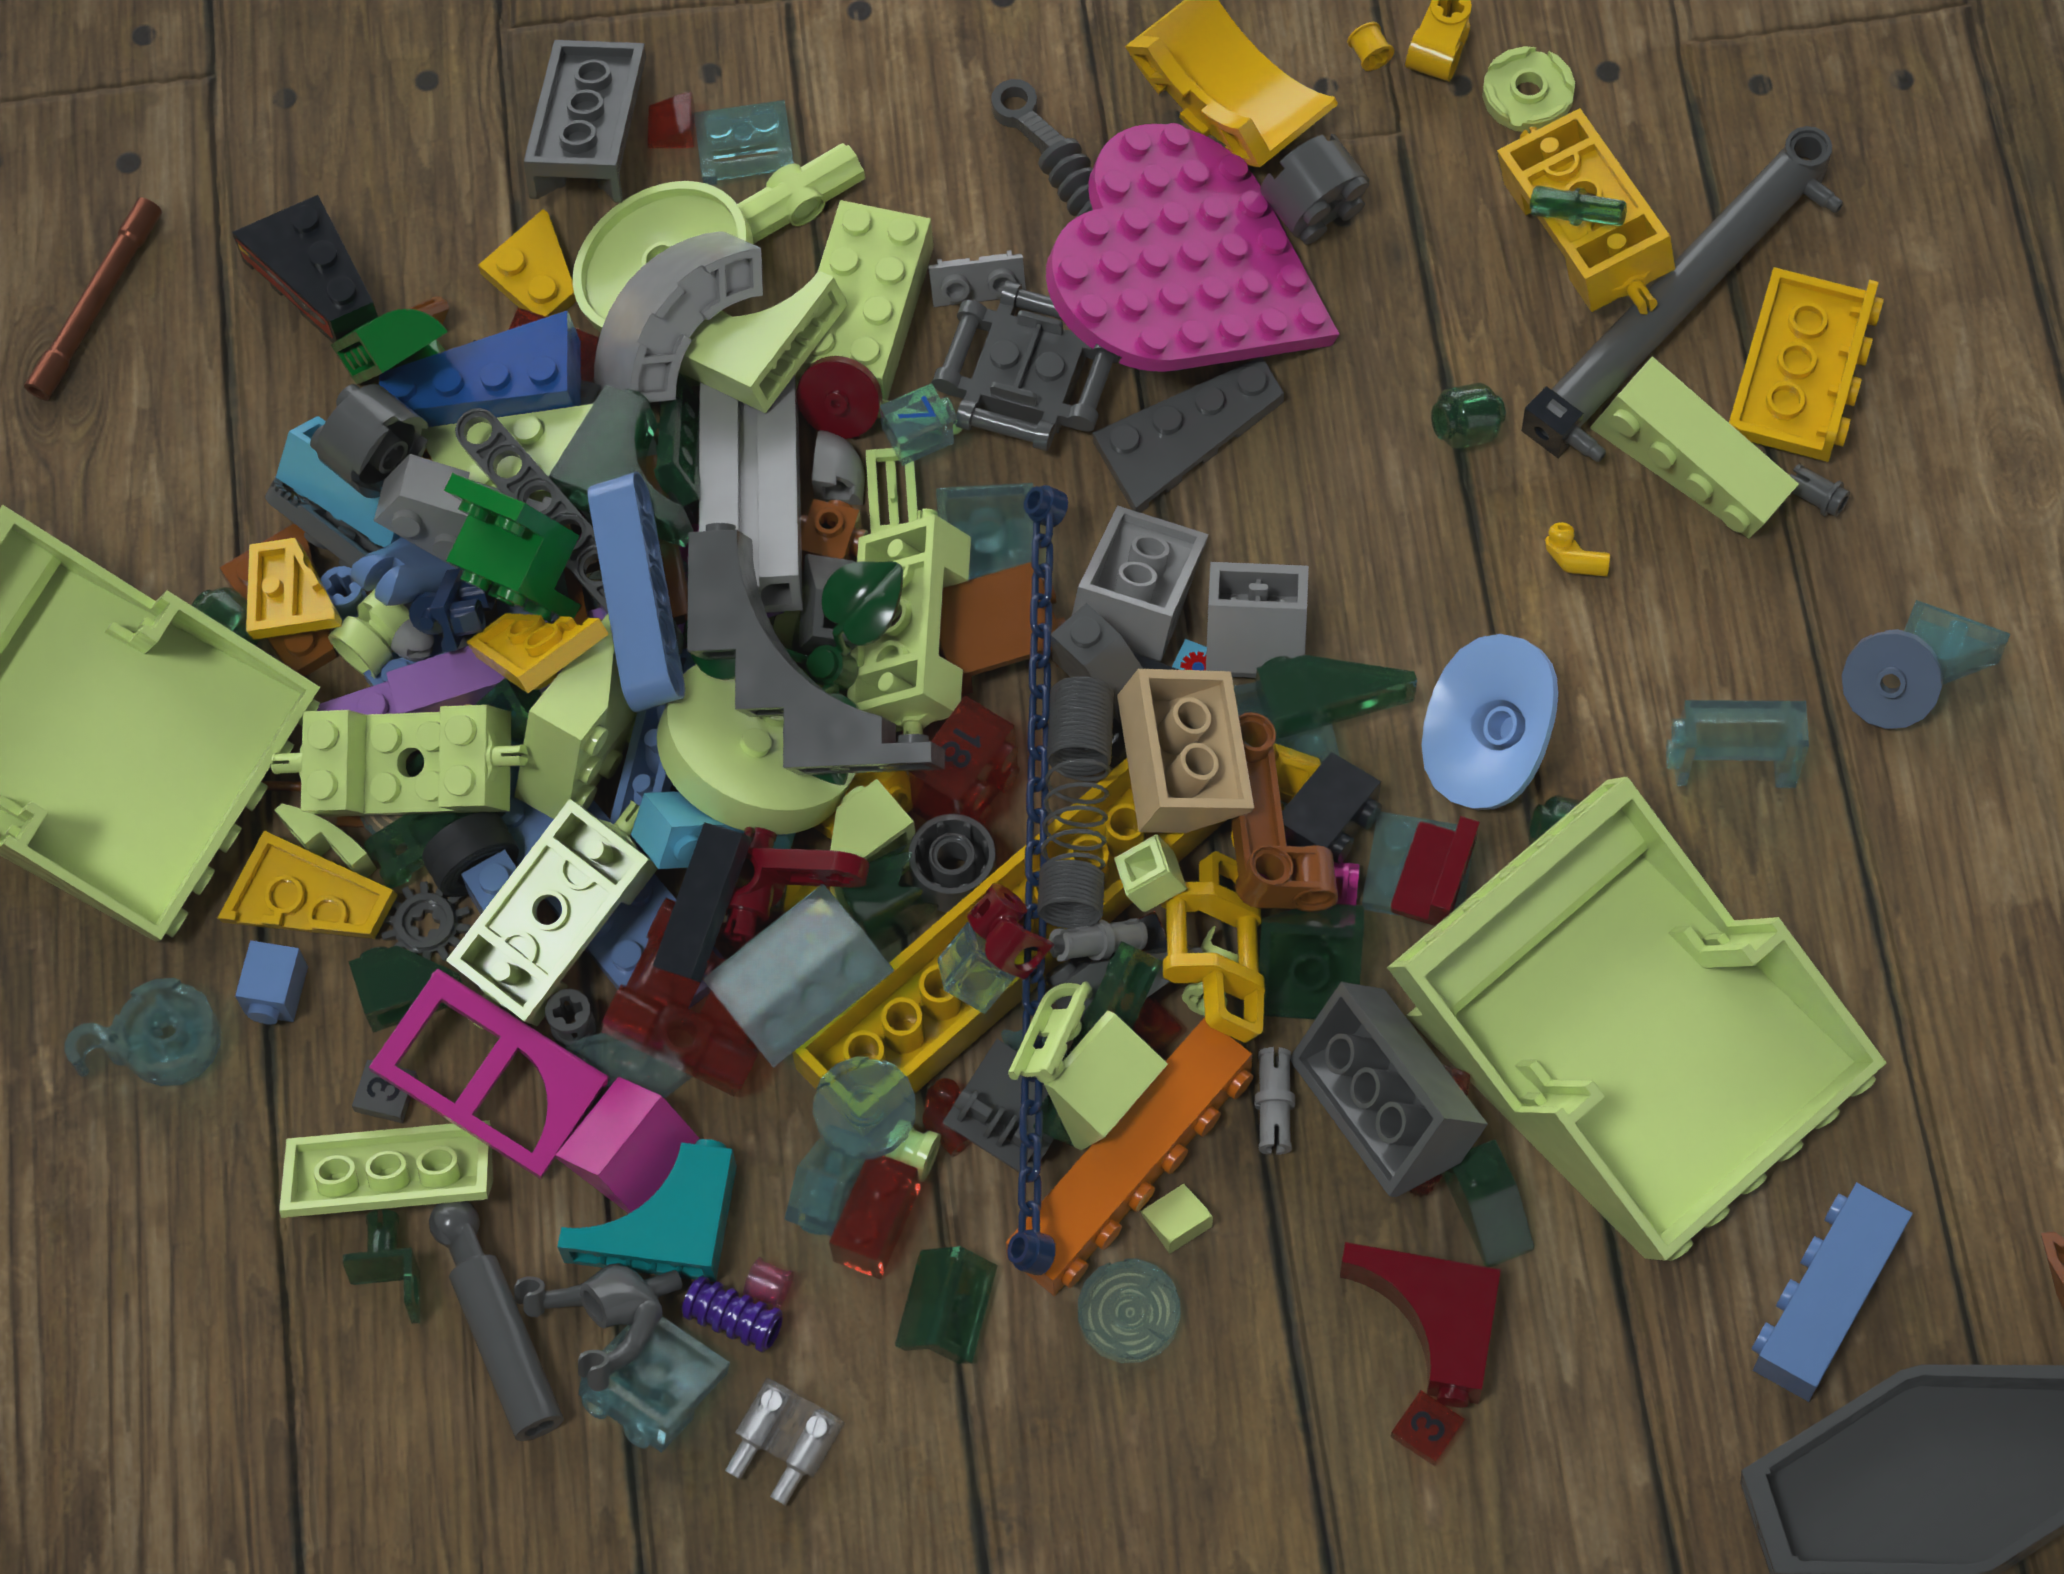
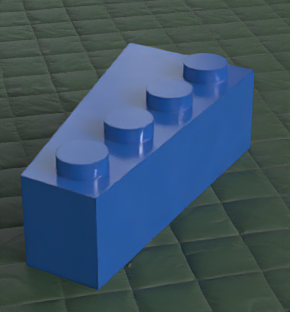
(504, 373)

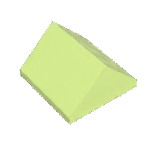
(1102, 1080)

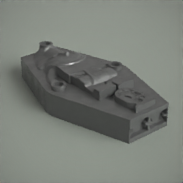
(1919, 1476)

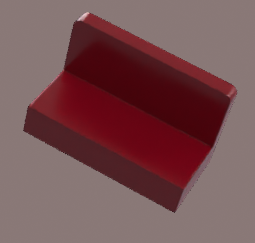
(1434, 871)

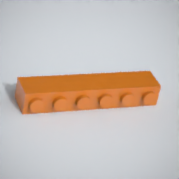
(1144, 1143)

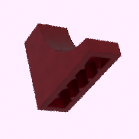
(1446, 1305)

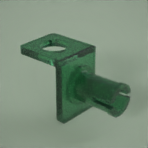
(385, 1261)

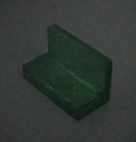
(947, 1303)

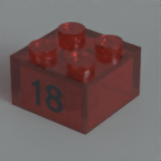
(977, 765)

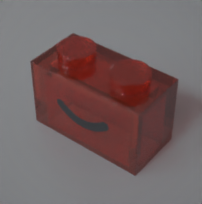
(875, 1215)

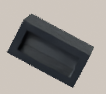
(1332, 807)

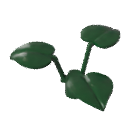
(863, 604)

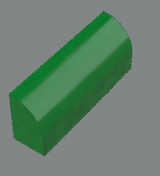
(386, 342)

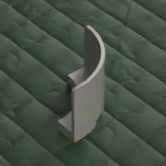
(665, 305)

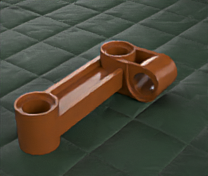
(1297, 875)

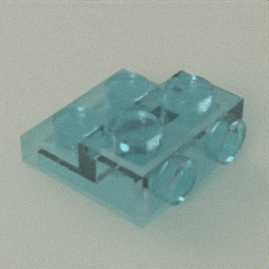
(658, 1389)

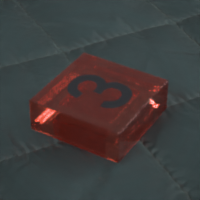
(1427, 1428)

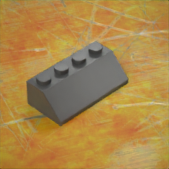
(1386, 1089)

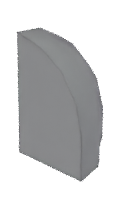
(837, 470)

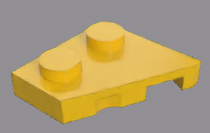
(532, 269)
(285, 592)

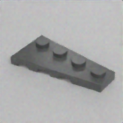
(1170, 438)

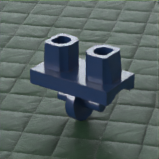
(454, 610)

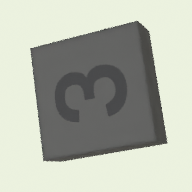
(380, 1098)

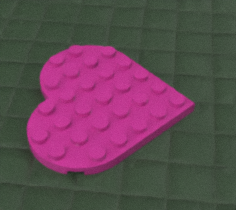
(1181, 259)

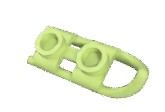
(1059, 1028)

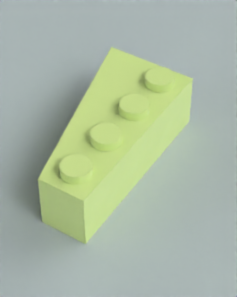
(1694, 449)

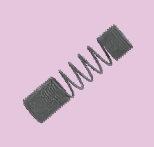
(1077, 747)

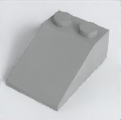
(1141, 578)

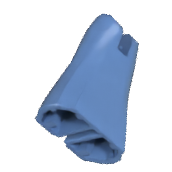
(399, 572)

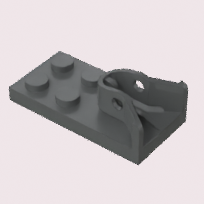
(584, 115)

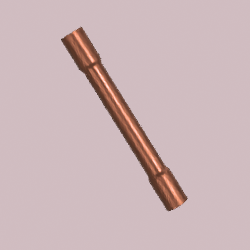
(57, 358)

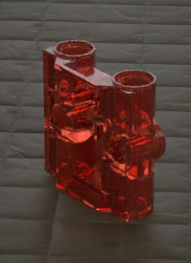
(659, 1002)

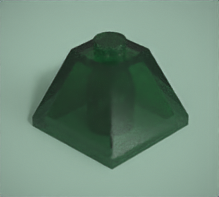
(1308, 958)

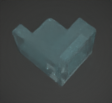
(969, 973)

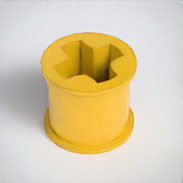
(1370, 46)

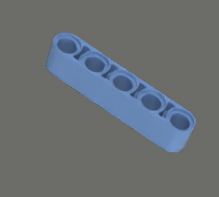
(636, 592)

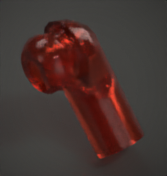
(937, 1105)

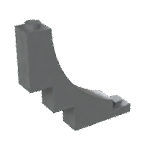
(818, 729)

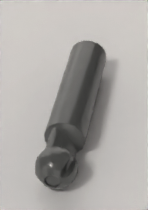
(496, 1324)

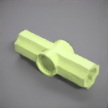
(800, 193)

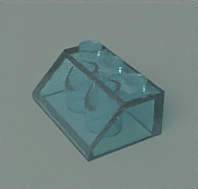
(798, 975)

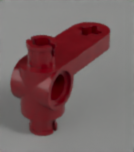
(782, 867)

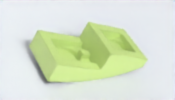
(320, 835)

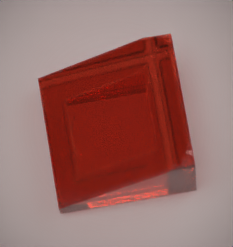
(672, 122)

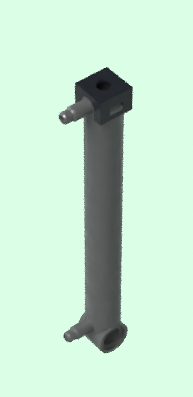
(1558, 413)

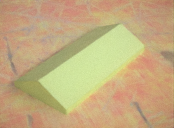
(384, 1170)

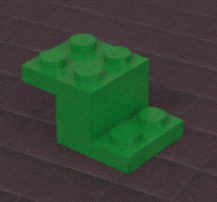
(511, 550)

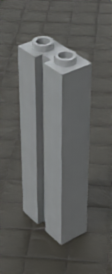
(754, 482)

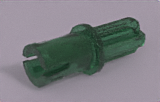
(1577, 206)

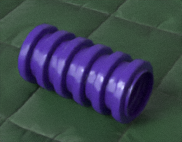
(732, 1313)

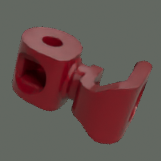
(997, 921)

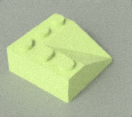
(576, 732)

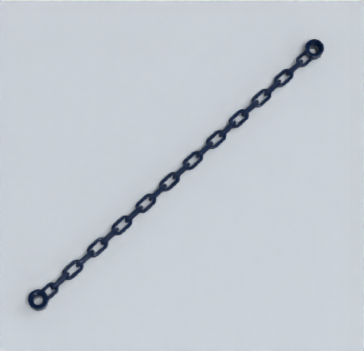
(1045, 506)

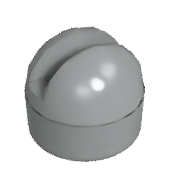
(412, 643)

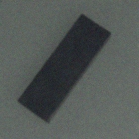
(702, 902)

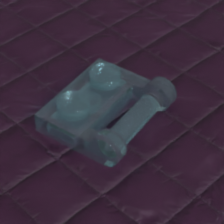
(739, 133)

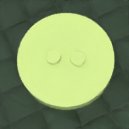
(735, 762)

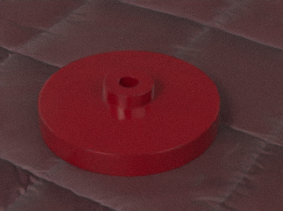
(839, 396)

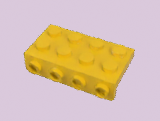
(1805, 363)

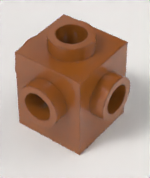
(831, 530)

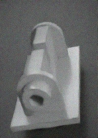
(974, 280)

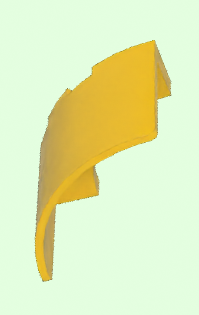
(1225, 82)

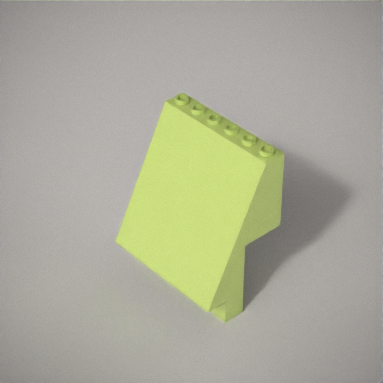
(126, 732)
(1635, 1022)

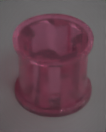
(768, 1283)

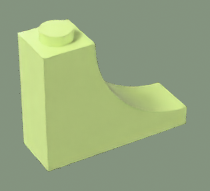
(762, 351)

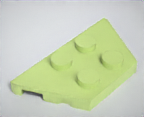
(540, 434)

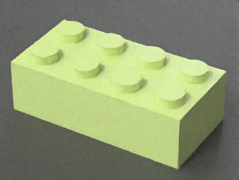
(880, 269)

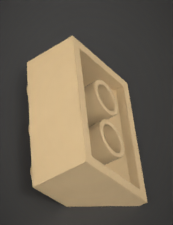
(1184, 749)

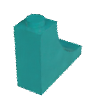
(675, 1228)

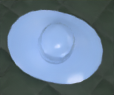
(1490, 721)

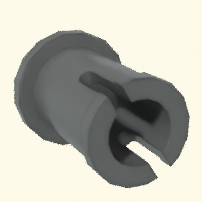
(1820, 491)

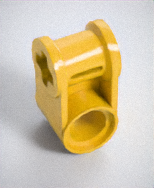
(1440, 39)

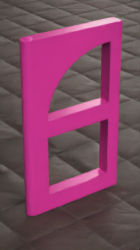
(568, 1080)

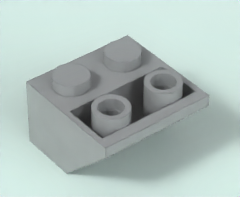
(1255, 615)

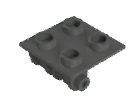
(990, 1109)

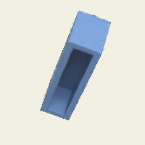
(1831, 1291)

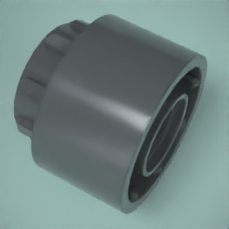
(944, 840)

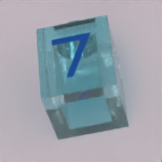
(918, 423)

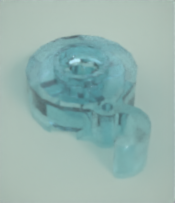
(134, 1034)

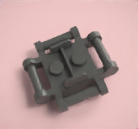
(1023, 370)

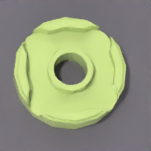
(1524, 111)

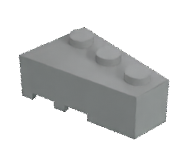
(421, 510)

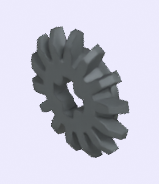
(414, 909)

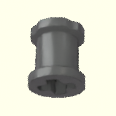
(557, 1012)

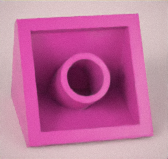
(627, 1144)

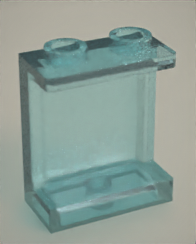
(1740, 732)

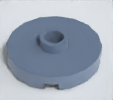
(1895, 654)

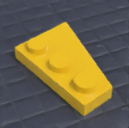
(531, 650)
(305, 893)

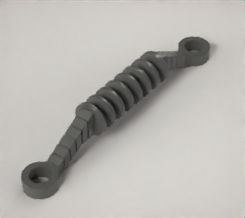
(1060, 156)

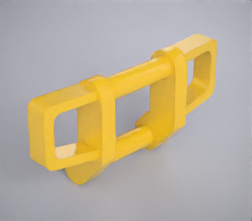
(1213, 969)

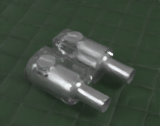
(787, 1429)

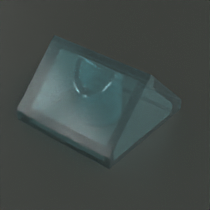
(994, 521)

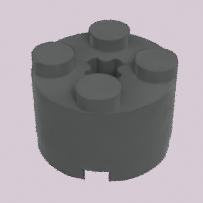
(1316, 187)
(368, 437)

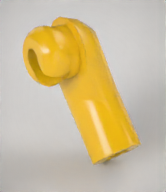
(1570, 556)

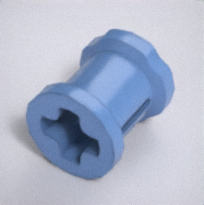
(340, 583)

